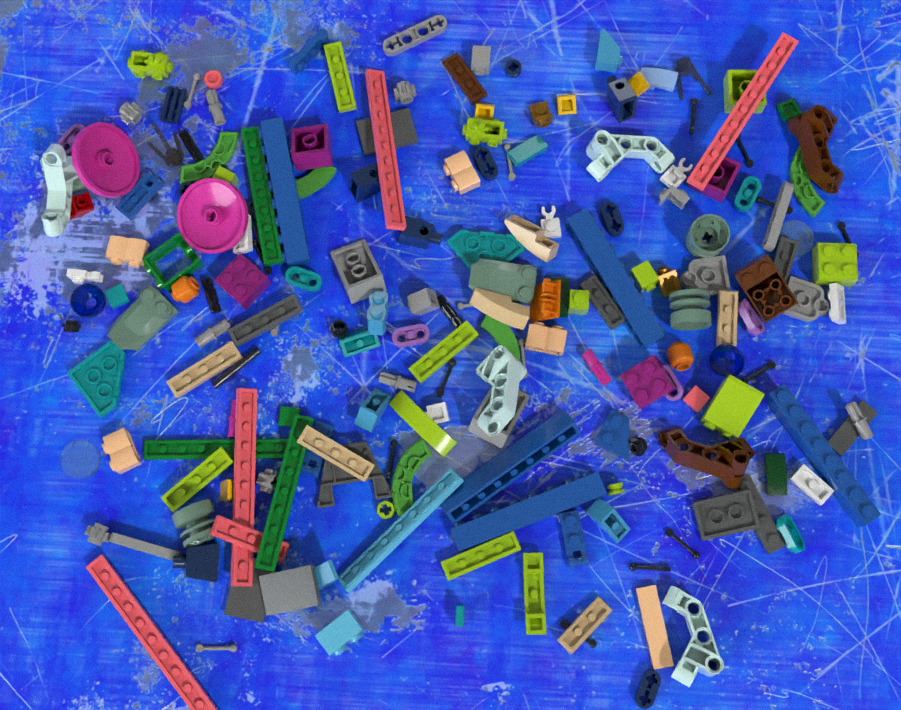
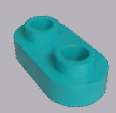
(747, 195)
(304, 279)
(791, 534)

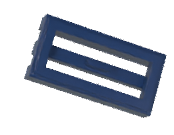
(176, 91)

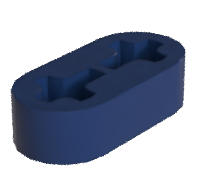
(489, 161)
(608, 221)
(652, 691)

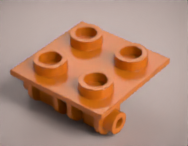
(546, 301)

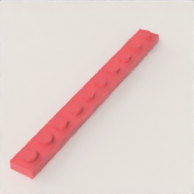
(742, 111)
(385, 150)
(244, 482)
(149, 635)

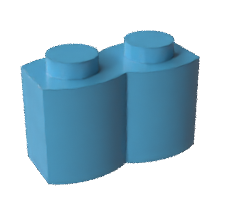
(377, 312)

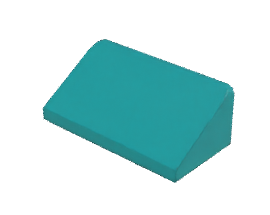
(527, 151)
(358, 342)

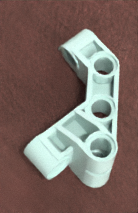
(607, 152)
(59, 176)
(503, 373)
(696, 654)

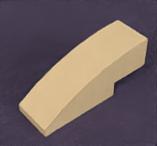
(532, 237)
(500, 308)

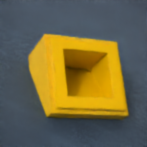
(566, 104)
(484, 111)
(226, 490)

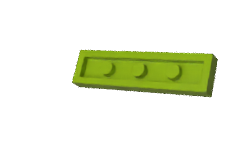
(340, 77)
(443, 352)
(197, 479)
(480, 555)

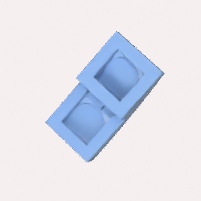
(660, 78)

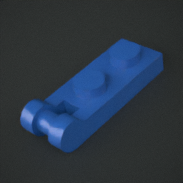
(309, 51)
(140, 195)
(327, 430)
(573, 538)

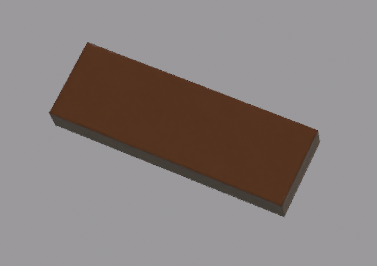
(464, 78)

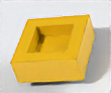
(639, 83)

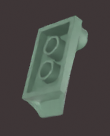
(505, 279)
(142, 320)

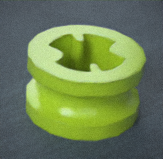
(615, 489)
(382, 515)

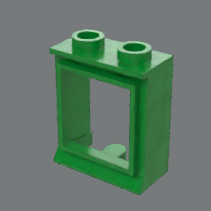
(165, 249)

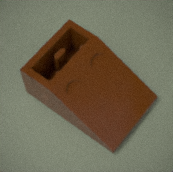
(765, 287)

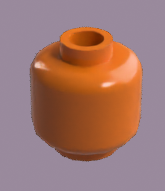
(185, 289)
(680, 356)

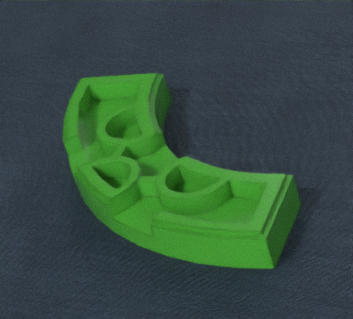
(220, 156)
(314, 181)
(803, 189)
(502, 335)
(404, 474)

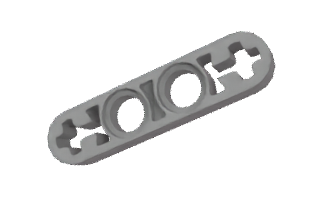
(416, 37)
(777, 217)
(144, 546)

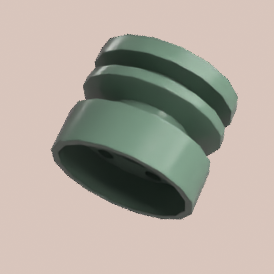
(710, 227)
(690, 309)
(196, 521)

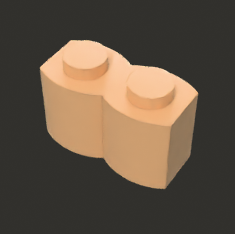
(461, 172)
(127, 250)
(546, 339)
(121, 451)

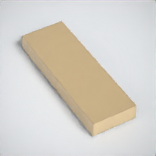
(727, 318)
(584, 625)

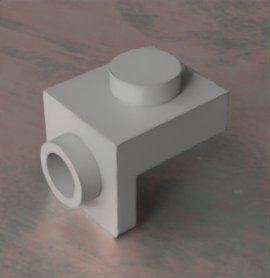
(675, 195)

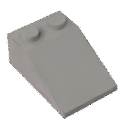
(358, 270)
(501, 438)

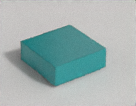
(117, 296)
(460, 616)

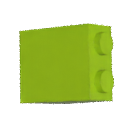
(731, 407)

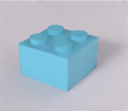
(340, 632)

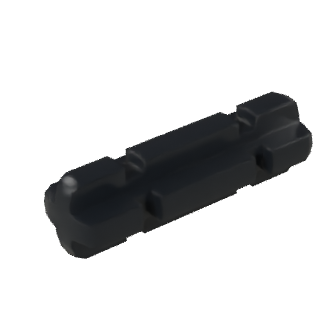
(191, 146)
(211, 295)
(449, 312)

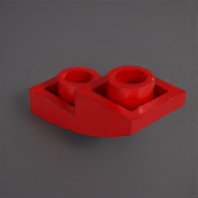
(81, 205)

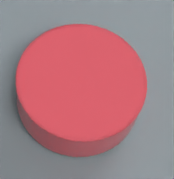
(213, 79)

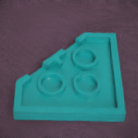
(485, 245)
(101, 378)

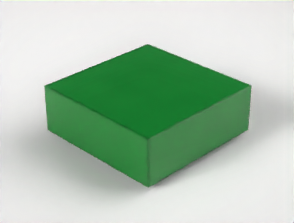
(788, 109)
(287, 416)

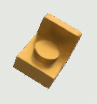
(541, 114)
(668, 280)

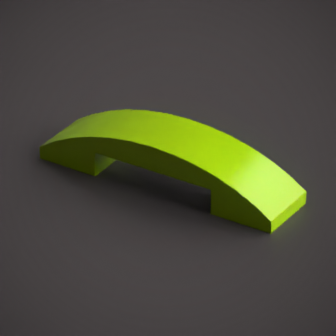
(422, 423)
(534, 594)

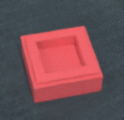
(696, 398)

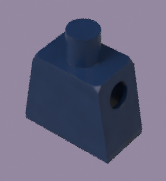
(621, 98)
(364, 182)
(418, 234)
(199, 562)

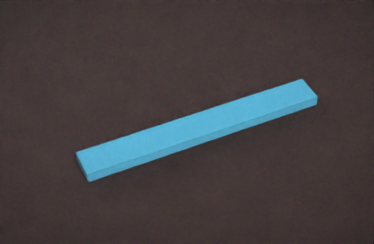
(400, 530)

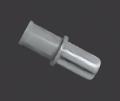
(215, 107)
(212, 333)
(397, 382)
(859, 420)

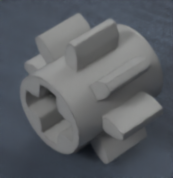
(404, 92)
(130, 113)
(267, 480)
(97, 534)

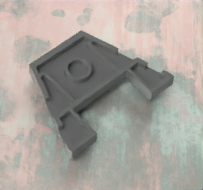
(335, 475)

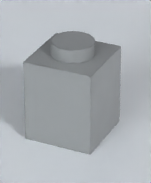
(480, 60)
(423, 302)

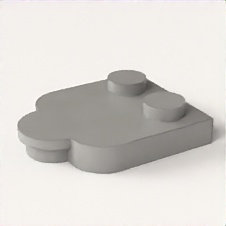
(707, 274)
(810, 300)

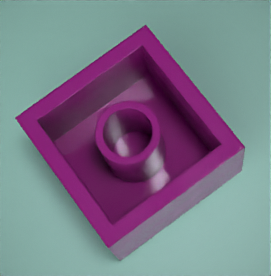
(311, 147)
(721, 180)
(242, 281)
(648, 382)

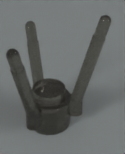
(686, 68)
(173, 156)

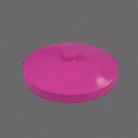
(105, 160)
(212, 216)

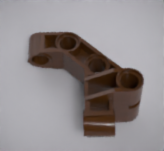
(813, 133)
(723, 460)

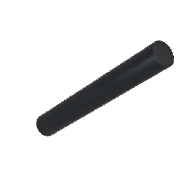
(237, 367)

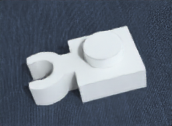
(674, 175)
(550, 224)
(80, 276)
(438, 412)

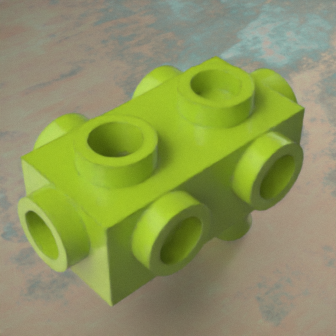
(157, 64)
(482, 130)

